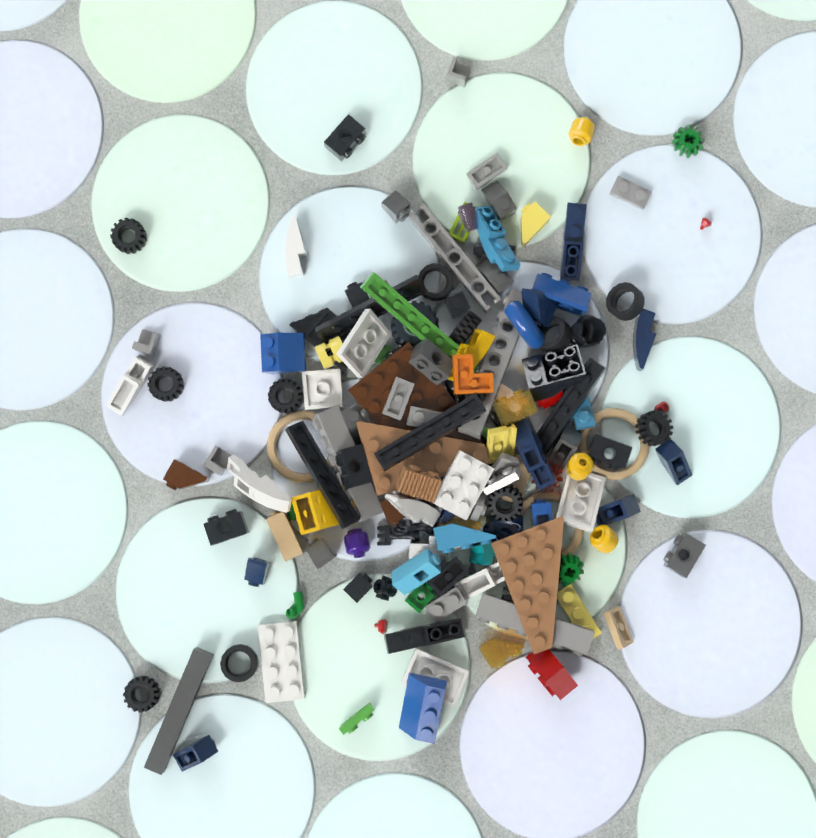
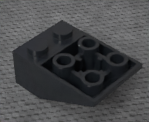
(553, 371)

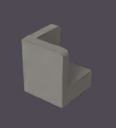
(457, 73)
(147, 342)
(217, 460)

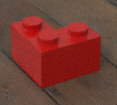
(552, 673)

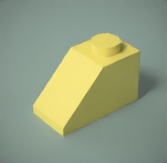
(532, 221)

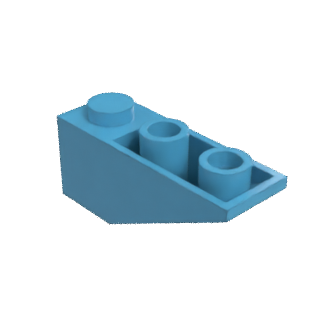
(453, 536)

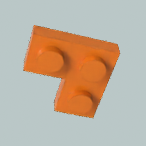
(466, 381)

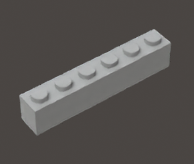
(335, 437)
(506, 616)

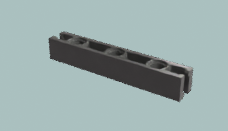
(178, 710)

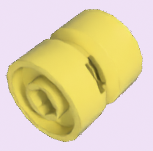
(321, 349)

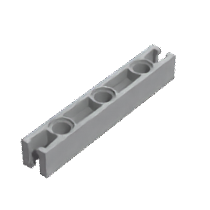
(445, 247)

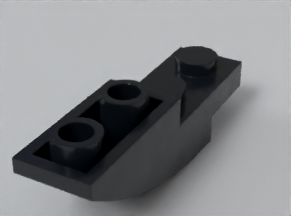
(424, 635)

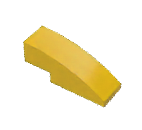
(478, 346)

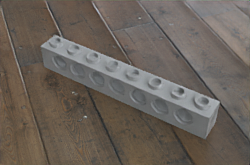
(510, 338)

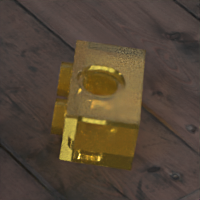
(506, 416)

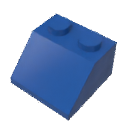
(283, 353)

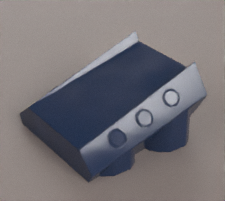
(503, 529)

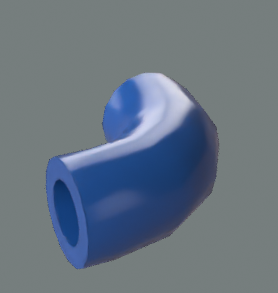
(524, 324)

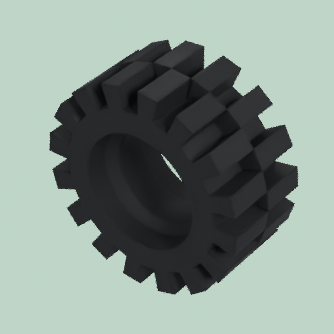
(118, 230)
(465, 328)
(154, 380)
(285, 384)
(645, 432)
(502, 513)
(130, 698)

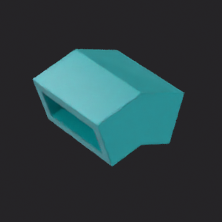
(482, 554)

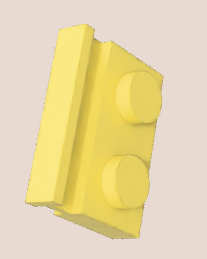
(500, 440)

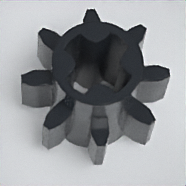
(384, 588)

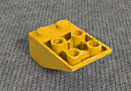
(313, 512)

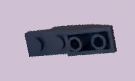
(573, 241)
(533, 455)

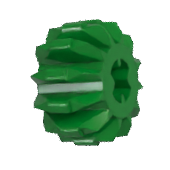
(688, 134)
(575, 569)

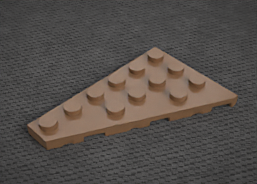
(434, 457)
(532, 575)

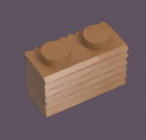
(419, 483)

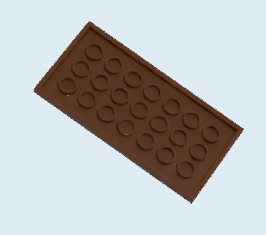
(374, 388)

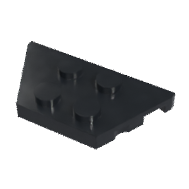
(309, 323)

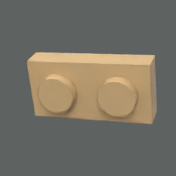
(618, 627)

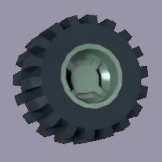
(403, 334)

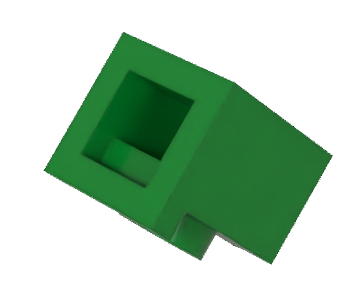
(418, 604)

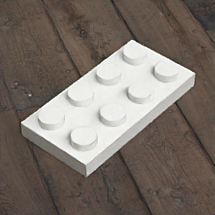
(281, 661)

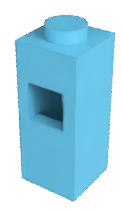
(416, 571)

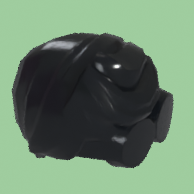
(588, 331)

